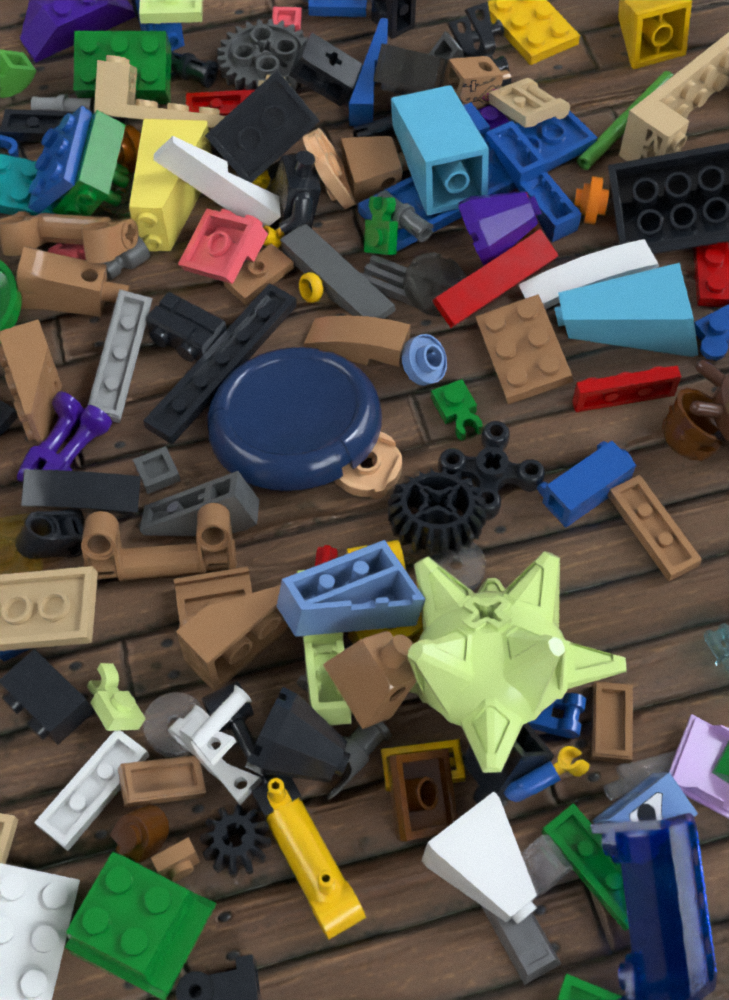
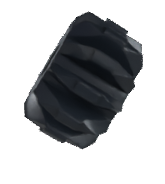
(222, 848)

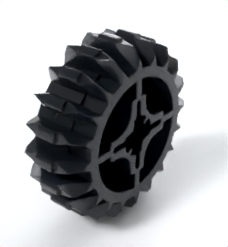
(437, 523)

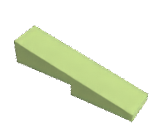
(322, 691)

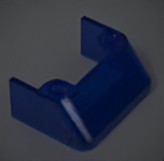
(664, 907)

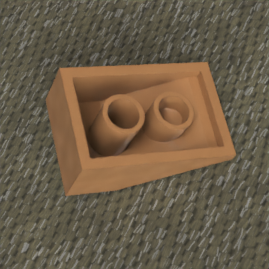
(230, 635)

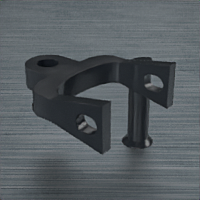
(483, 32)

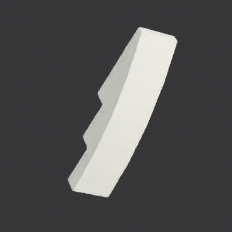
(590, 269)

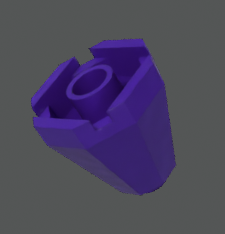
(498, 221)

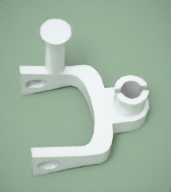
(200, 730)

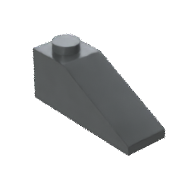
(178, 513)

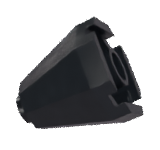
(298, 743)

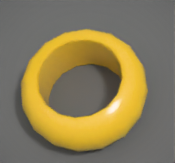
(304, 287)

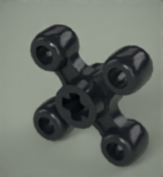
(492, 467)

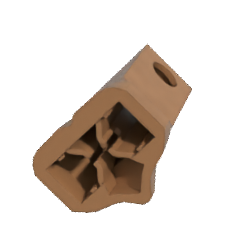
(64, 283)

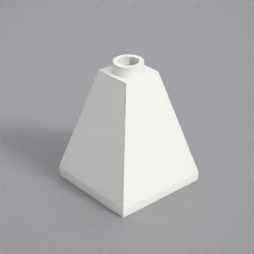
(484, 861)

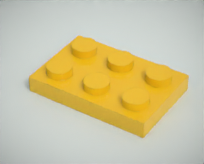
(533, 28)

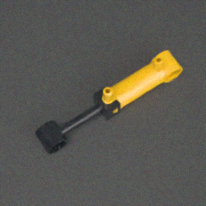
(295, 832)

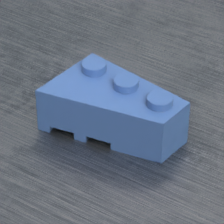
(351, 594)

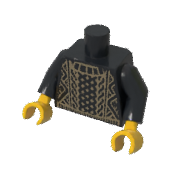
(299, 191)

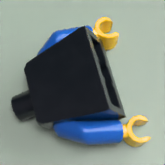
(526, 769)

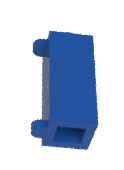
(587, 483)

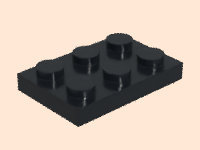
(262, 127)

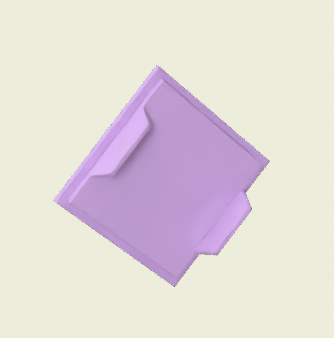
(695, 761)

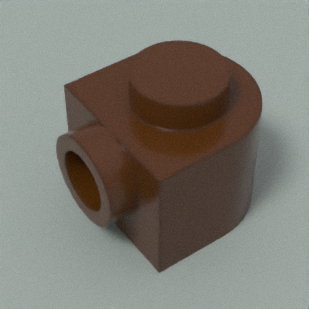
(141, 833)

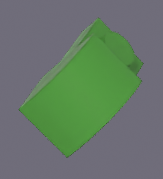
(15, 72)

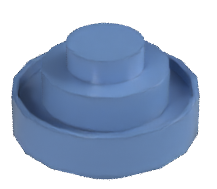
(424, 359)

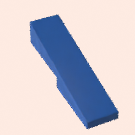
(362, 100)
(529, 174)

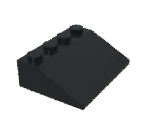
(673, 199)

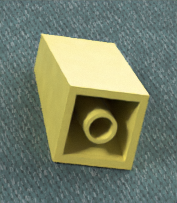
(158, 197)

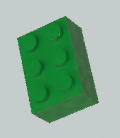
(146, 51)

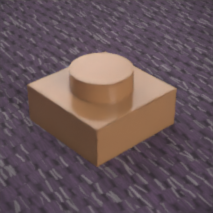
(176, 860)

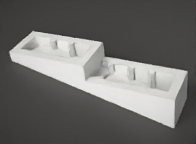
(211, 177)

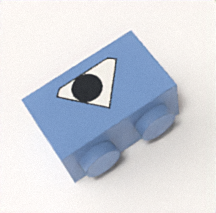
(652, 797)

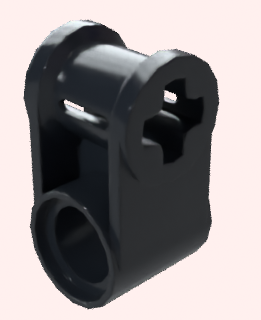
(51, 534)

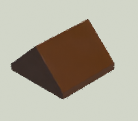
(421, 793)

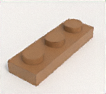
(654, 528)

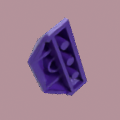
(52, 23)

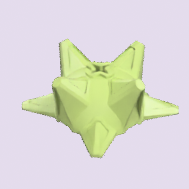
(497, 654)

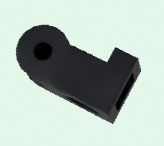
(228, 985)

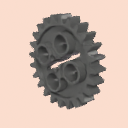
(259, 52)

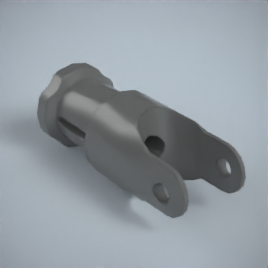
(360, 746)

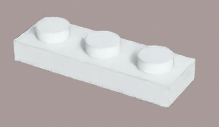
(89, 790)

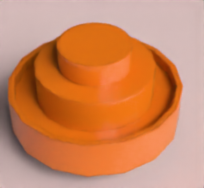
(129, 148)
(592, 200)

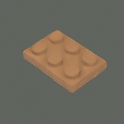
(524, 349)

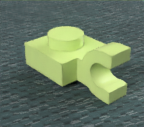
(114, 707)

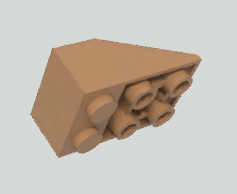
(30, 377)

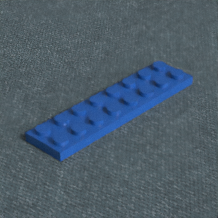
(554, 139)

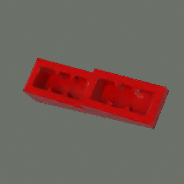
(495, 278)

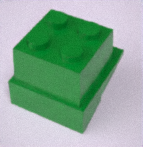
(138, 925)

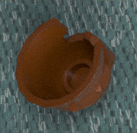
(688, 433)

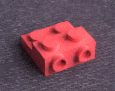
(223, 245)

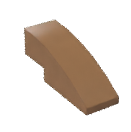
(360, 338)

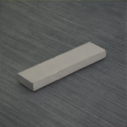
(120, 353)

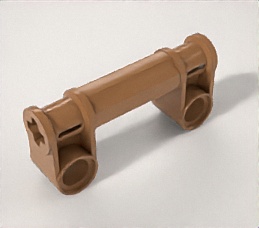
(99, 235)
(213, 550)

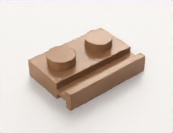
(206, 589)

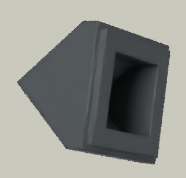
(447, 48)

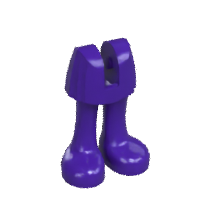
(70, 414)

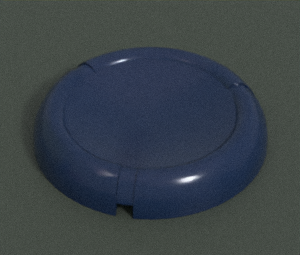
(294, 418)

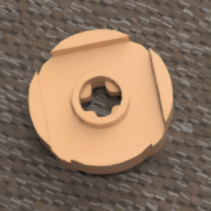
(377, 480)

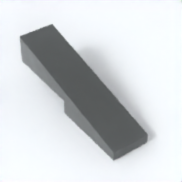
(342, 281)

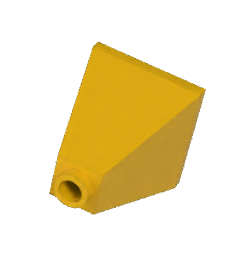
(654, 29)

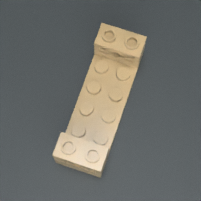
(117, 91)
(659, 120)

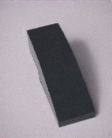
(81, 491)

